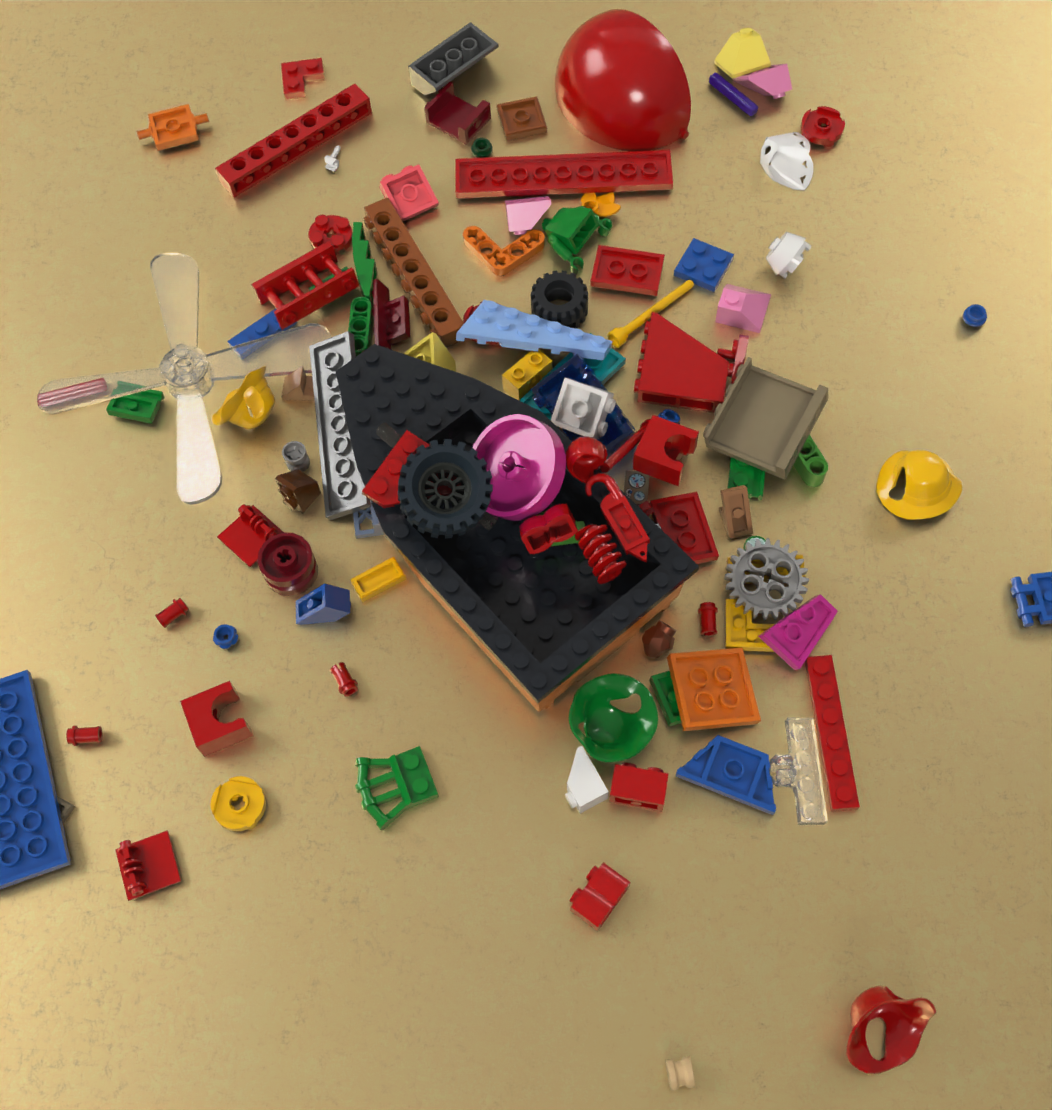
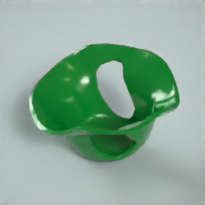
(610, 731)

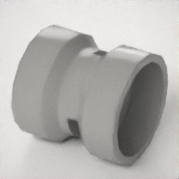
(295, 456)

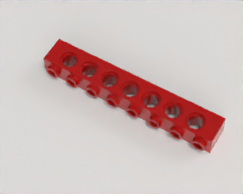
(293, 140)

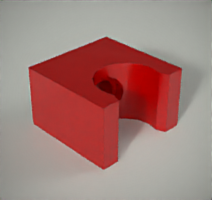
(658, 440)
(203, 715)

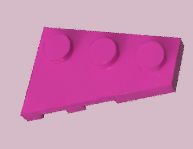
(800, 631)

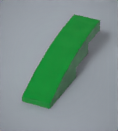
(364, 265)

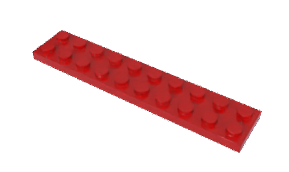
(563, 174)

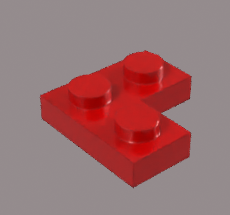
(298, 72)

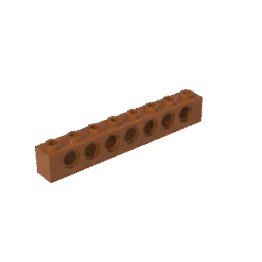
(413, 271)

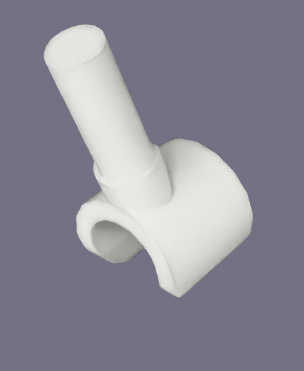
(332, 162)

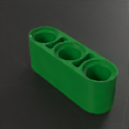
(361, 321)

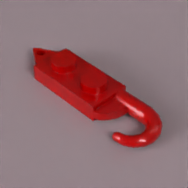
(621, 517)

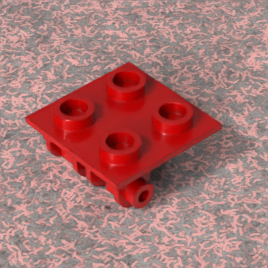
(248, 533)
(147, 865)

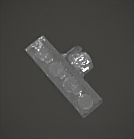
(801, 771)

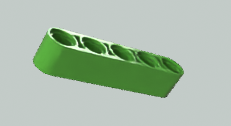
(811, 461)

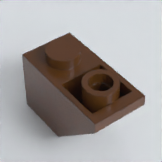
(297, 490)

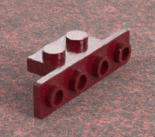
(390, 317)

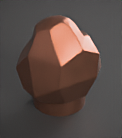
(658, 639)

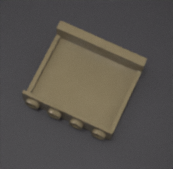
(765, 419)

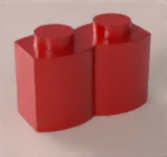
(553, 526)
(599, 895)

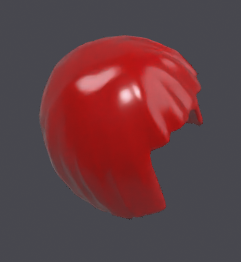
(584, 457)

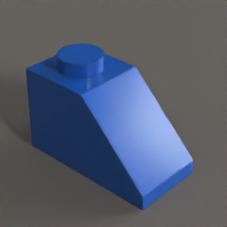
(323, 605)

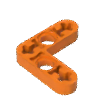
(504, 255)

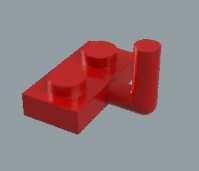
(737, 353)

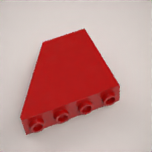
(679, 369)

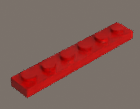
(831, 734)

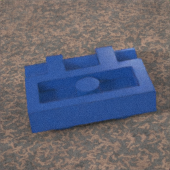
(1041, 589)

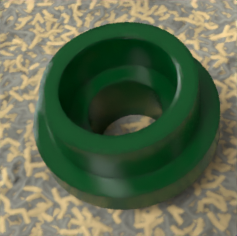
(482, 148)

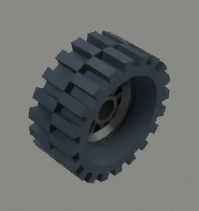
(456, 462)

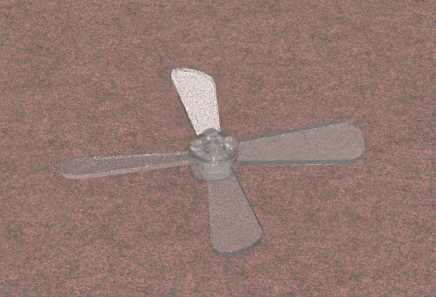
(188, 373)

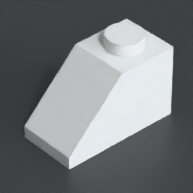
(584, 783)

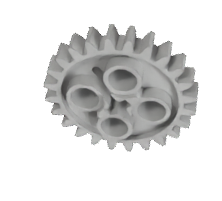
(772, 558)

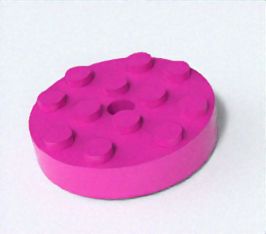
(531, 445)

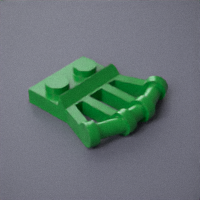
(412, 779)

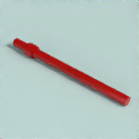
(624, 449)

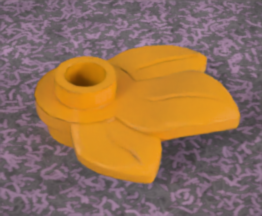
(601, 205)

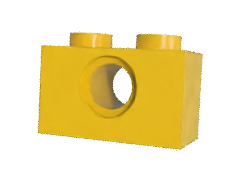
(526, 374)

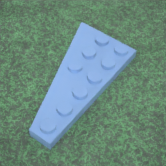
(529, 332)

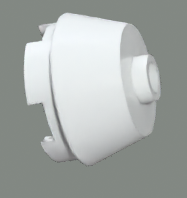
(786, 253)

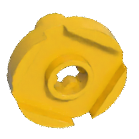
(230, 791)

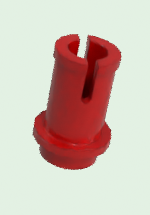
(172, 612)
(708, 618)
(346, 684)
(84, 735)

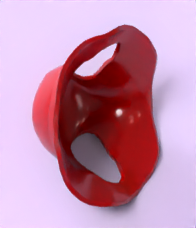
(904, 1027)

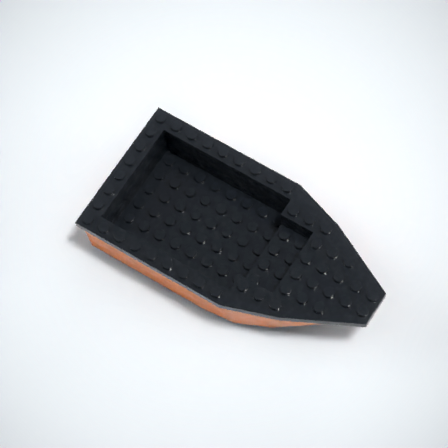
(529, 613)

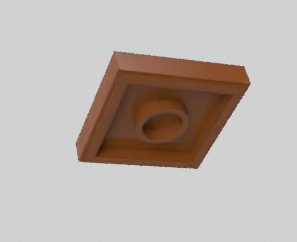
(521, 118)

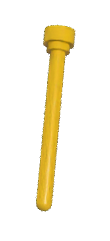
(619, 335)

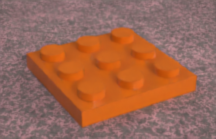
(713, 689)

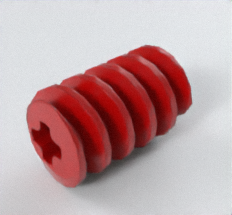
(599, 552)

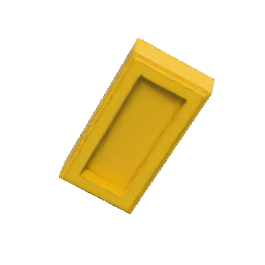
(378, 579)

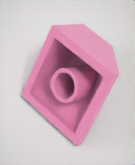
(769, 81)
(525, 213)
(742, 308)

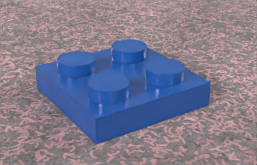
(703, 264)

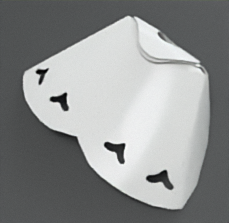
(787, 159)

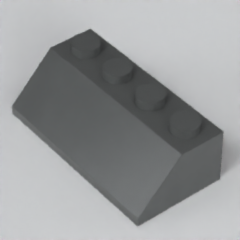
(450, 59)

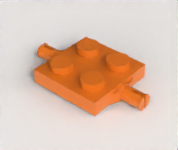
(173, 127)

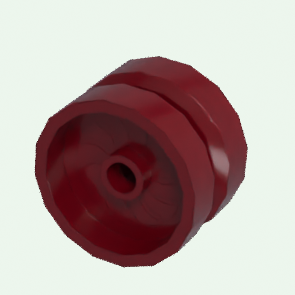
(287, 564)

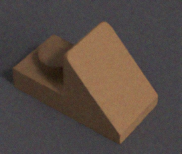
(298, 386)
(736, 512)

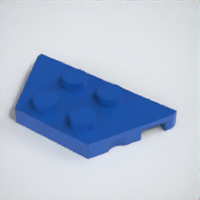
(732, 772)

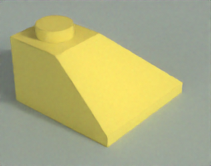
(743, 54)
(432, 351)

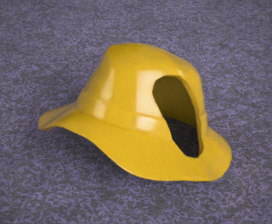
(252, 393)
(929, 485)

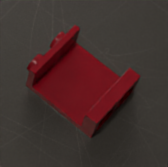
(455, 115)

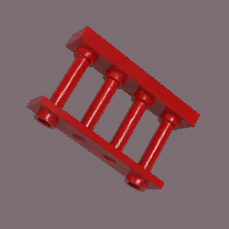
(298, 271)

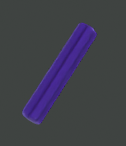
(733, 94)

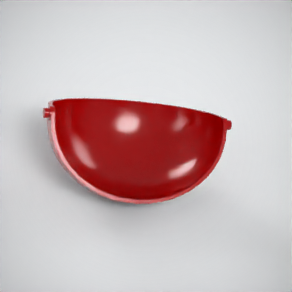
(623, 83)

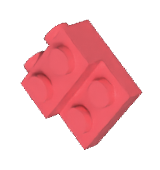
(409, 192)

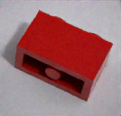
(639, 786)

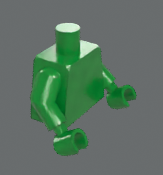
(571, 230)

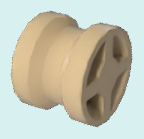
(680, 1073)

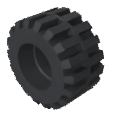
(564, 287)

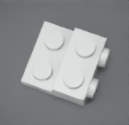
(583, 408)

